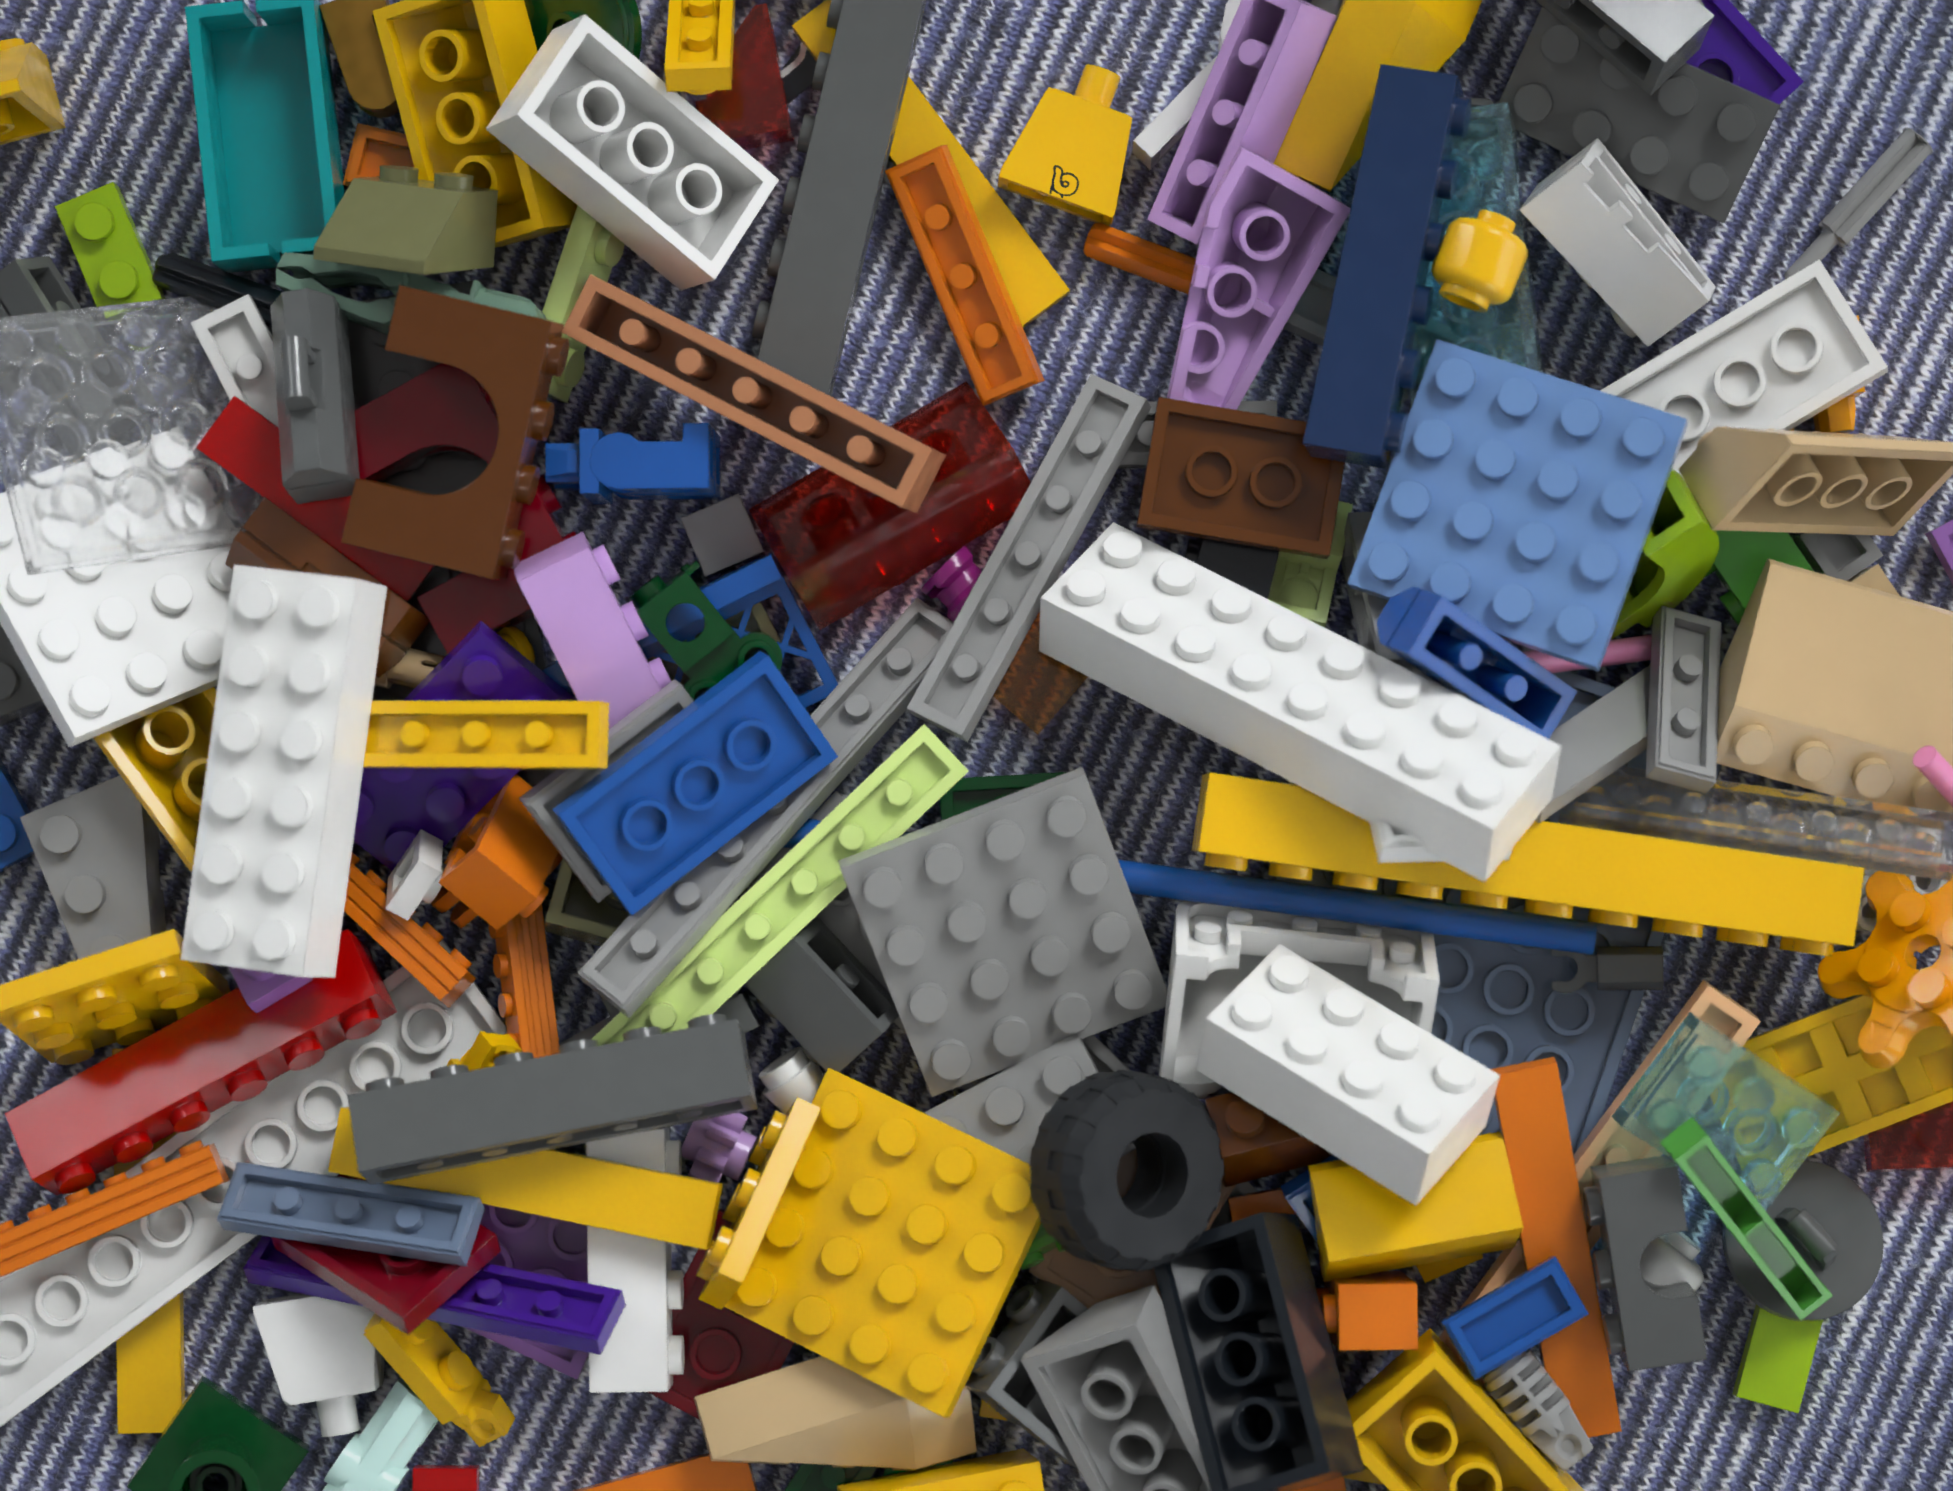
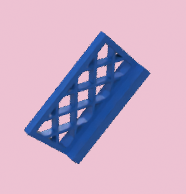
(731, 595)

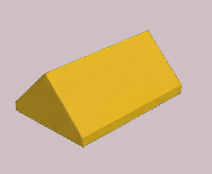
(1375, 1230)

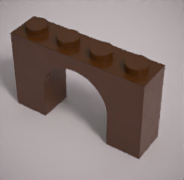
(515, 364)

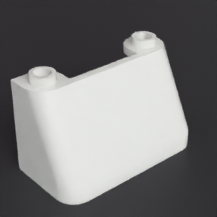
(1223, 944)

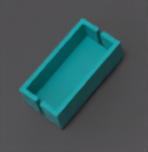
(264, 128)

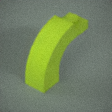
(1673, 558)

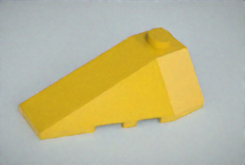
(1338, 101)

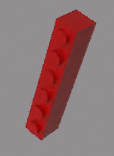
(191, 1070)

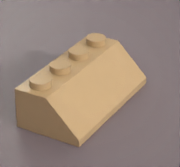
(1813, 480)

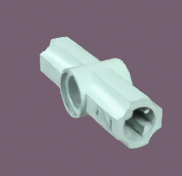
(385, 1446)

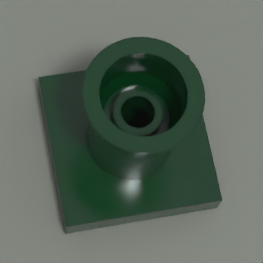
(219, 1436)

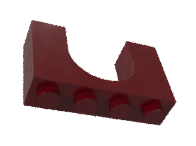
(441, 414)

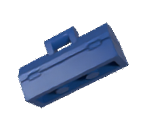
(1472, 660)

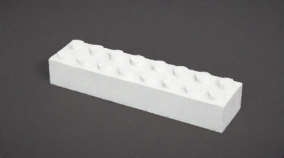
(1299, 699)

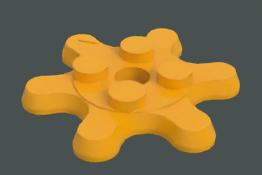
(1886, 967)

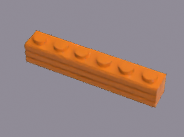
(405, 940)
(526, 984)
(110, 1208)

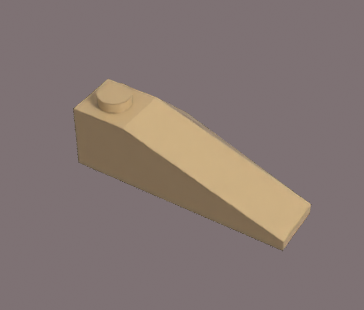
(829, 1418)

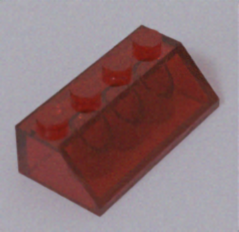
(854, 545)

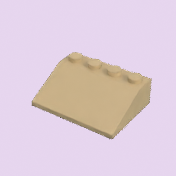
(1837, 688)

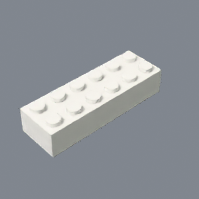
(284, 772)

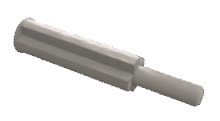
(1866, 197)

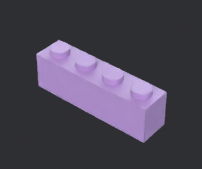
(1243, 104)
(588, 627)

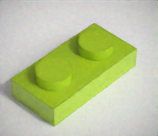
(108, 247)

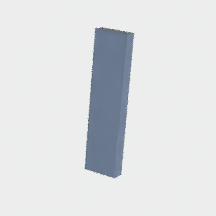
(351, 1214)

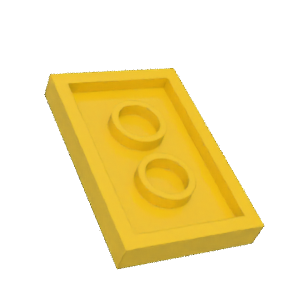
(755, 1202)

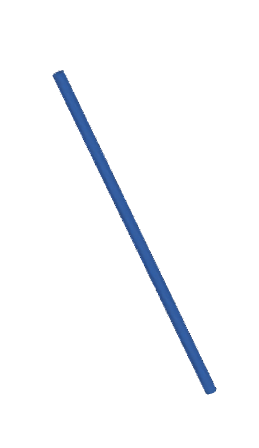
(1346, 905)

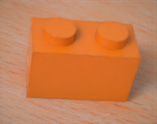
(1371, 1311)

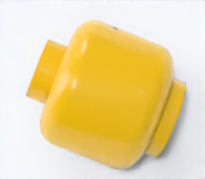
(1479, 261)

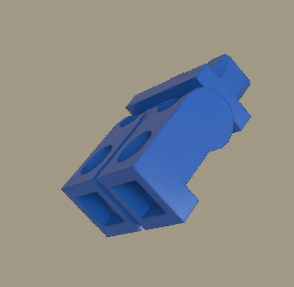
(635, 468)

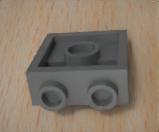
(999, 1373)

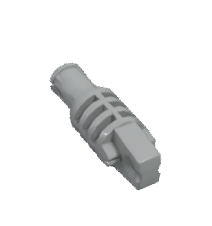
(1538, 1409)

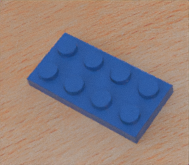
(695, 783)

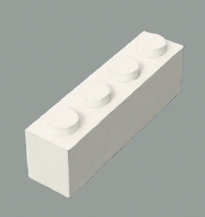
(642, 1346)

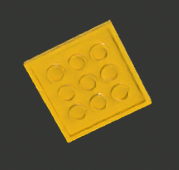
(892, 1244)

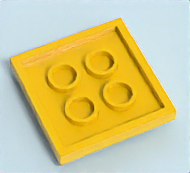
(108, 998)

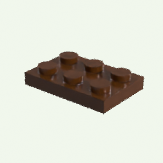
(1238, 480)

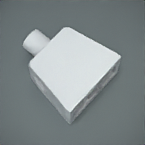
(320, 1356)

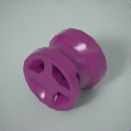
(954, 582)

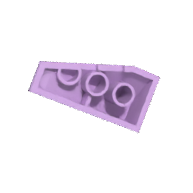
(1250, 269)

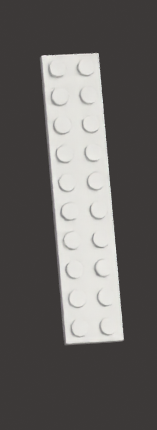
(93, 1294)

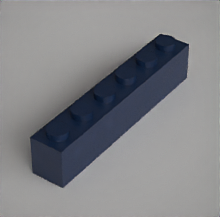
(1386, 266)

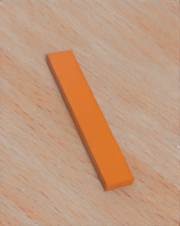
(1554, 1224)

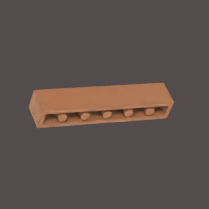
(753, 394)

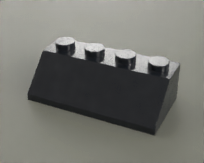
(1258, 1358)

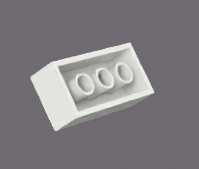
(632, 153)
(1347, 1073)

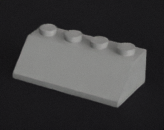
(1120, 1397)

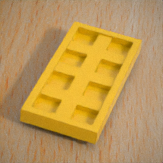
(1826, 1059)

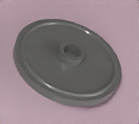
(1833, 1232)

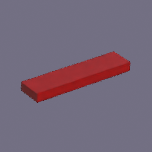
(250, 450)

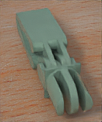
(378, 313)

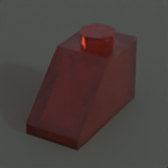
(757, 105)

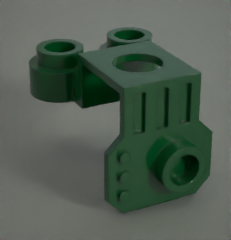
(716, 649)

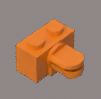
(498, 863)

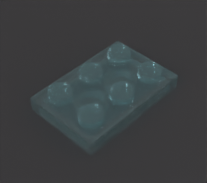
(1744, 1104)

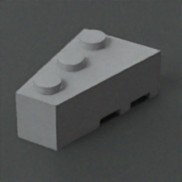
(100, 866)

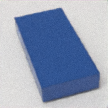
(1514, 1317)

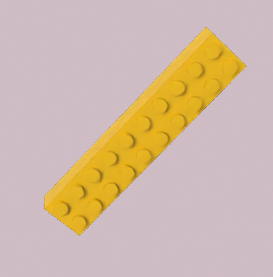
(1549, 867)

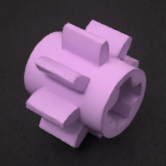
(718, 1147)

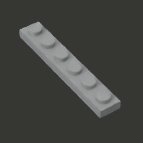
(1029, 557)

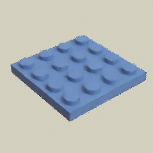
(1520, 501)

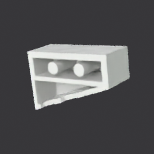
(1618, 244)

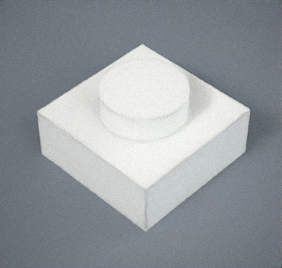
(415, 876)

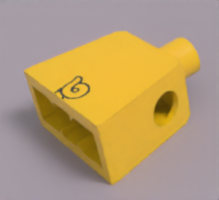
(1073, 149)

